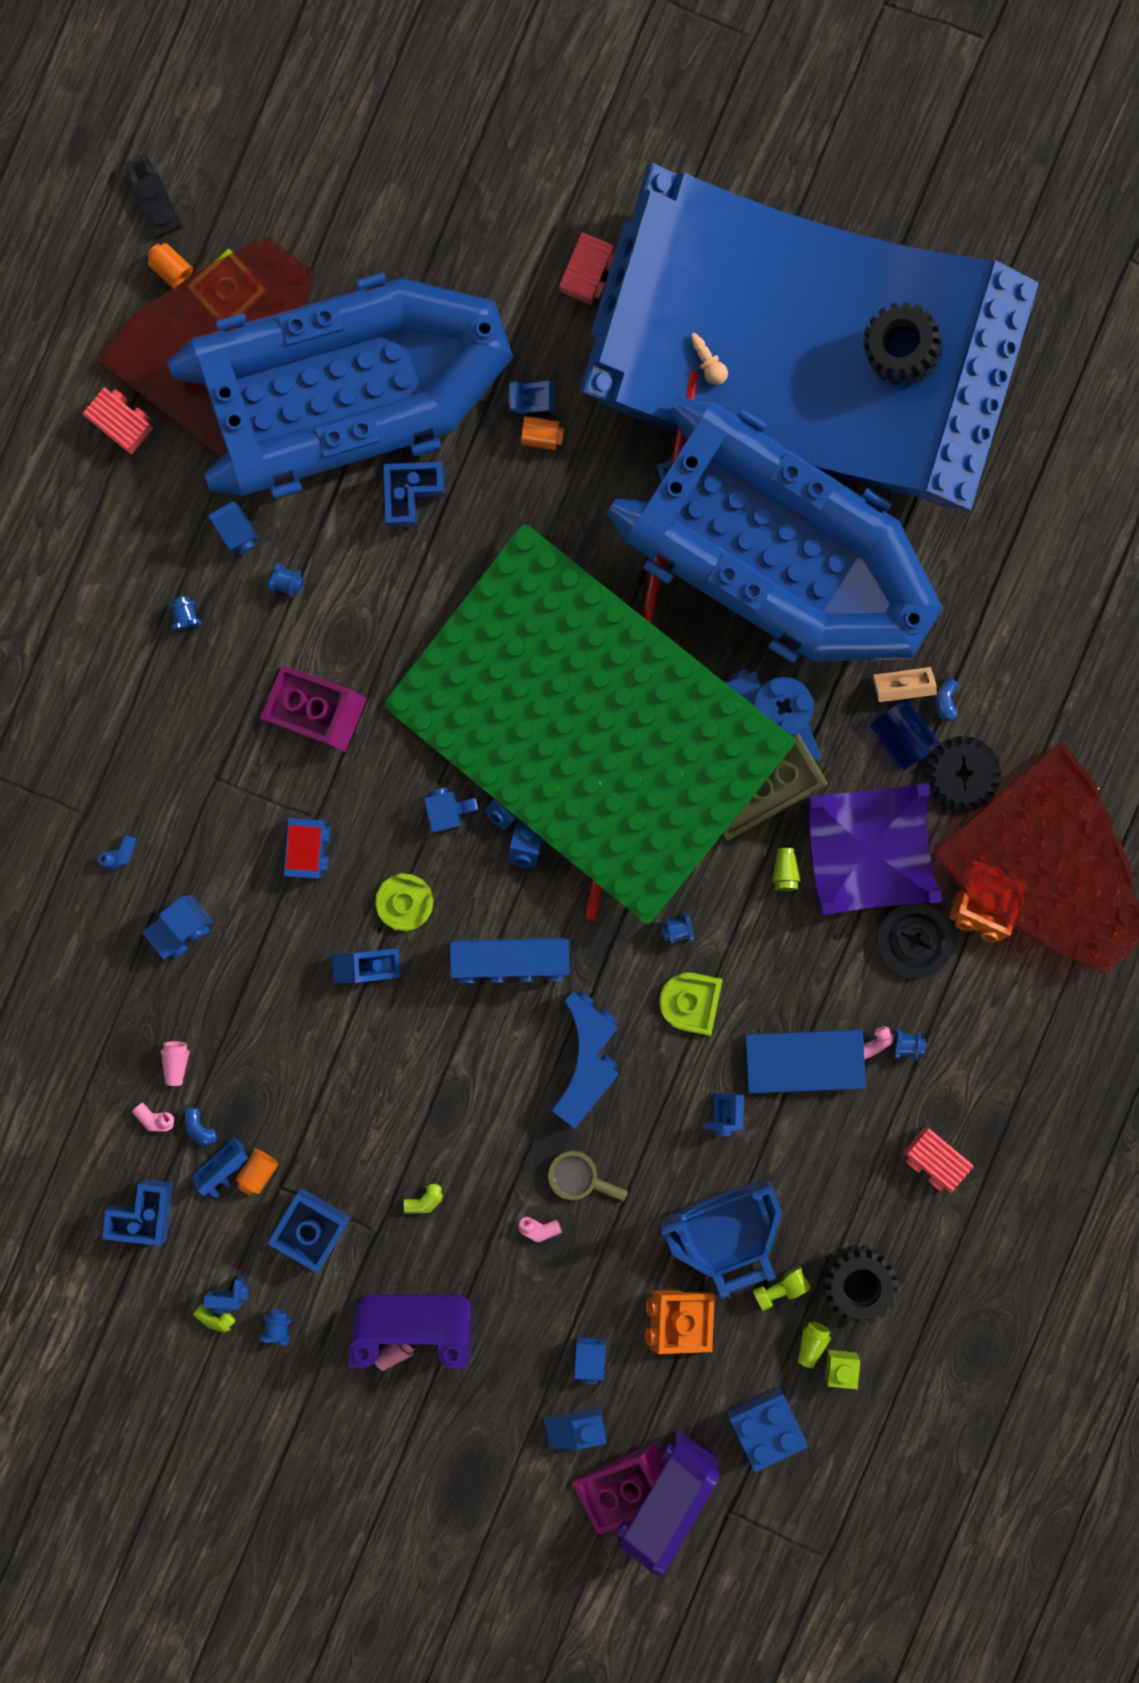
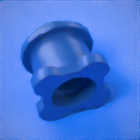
(286, 581)
(183, 614)
(677, 929)
(908, 1045)
(276, 1327)

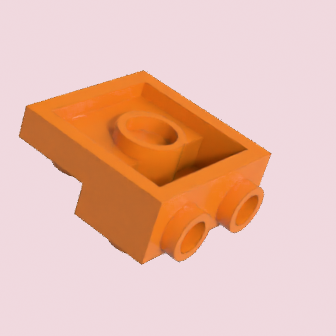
(971, 916)
(680, 1322)

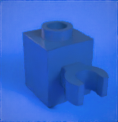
(445, 811)

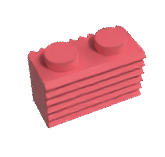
(587, 268)
(117, 420)
(937, 1159)

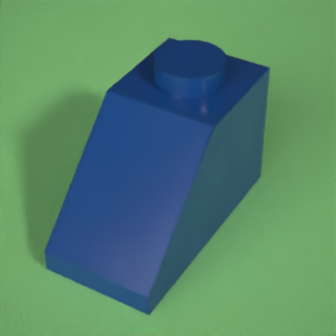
(234, 528)
(366, 966)
(576, 1429)

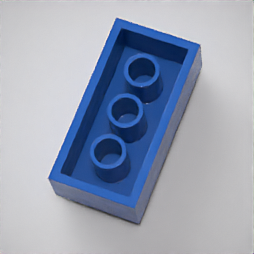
(508, 958)

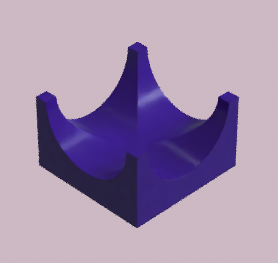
(870, 849)

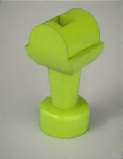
(792, 1285)

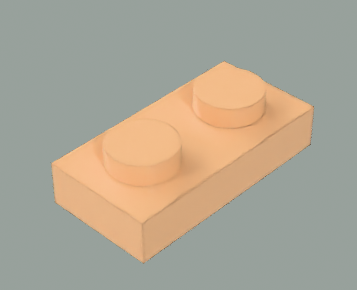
(904, 684)

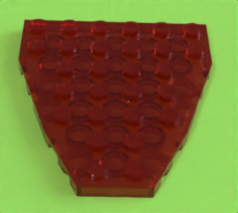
(250, 281)
(1050, 863)

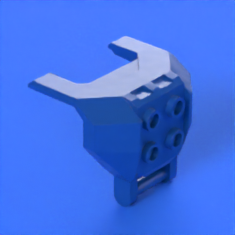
(727, 1234)

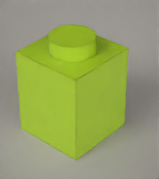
(842, 1369)

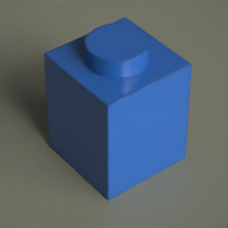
(590, 1360)

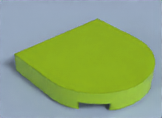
(691, 1002)

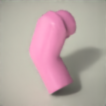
(153, 1121)

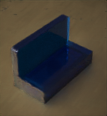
(905, 734)

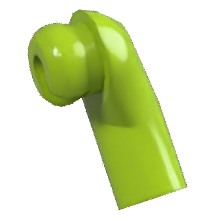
(426, 1203)
(212, 1321)

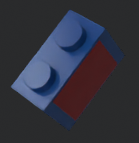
(306, 848)

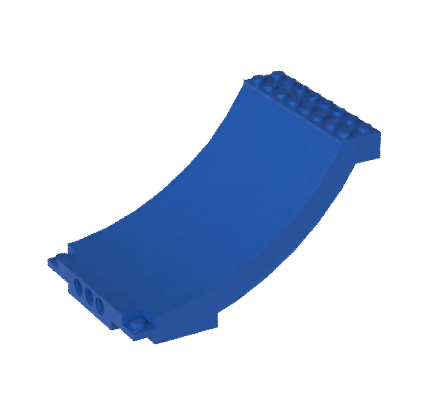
(789, 322)

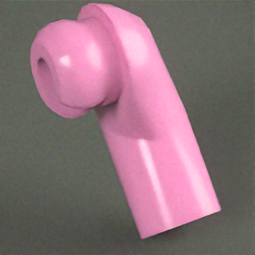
(875, 1046)
(536, 1231)

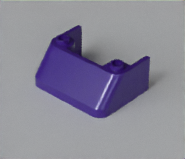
(671, 1505)

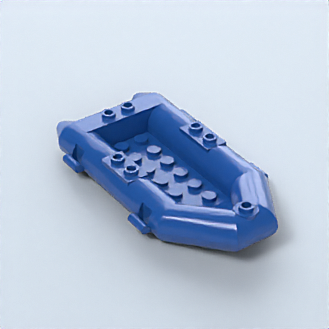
(342, 379)
(781, 543)

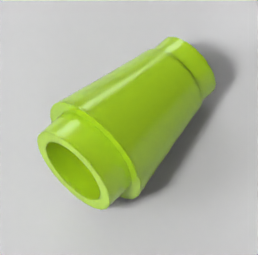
(785, 870)
(813, 1342)

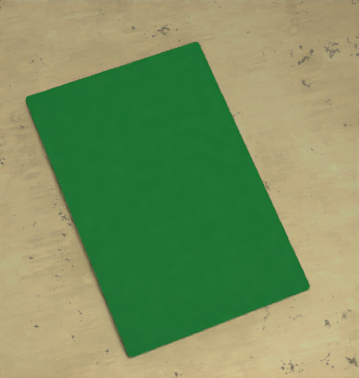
(588, 723)

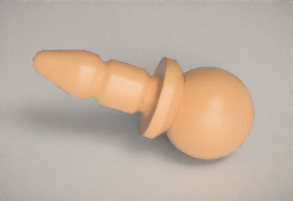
(715, 371)

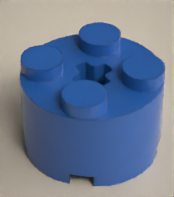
(795, 694)

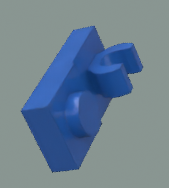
(219, 1167)

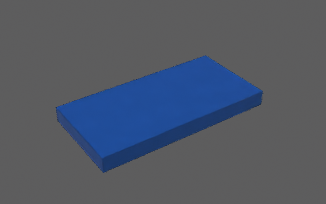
(806, 1061)

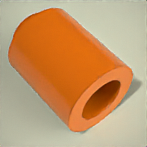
(169, 264)
(541, 433)
(256, 1172)

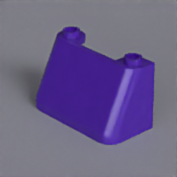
(412, 1320)

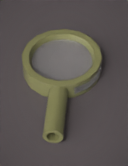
(575, 1176)

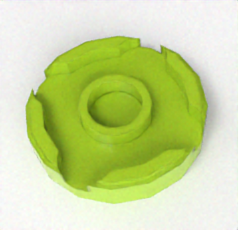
(404, 902)

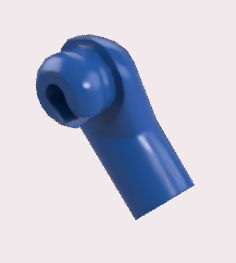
(943, 701)
(120, 856)
(196, 1130)

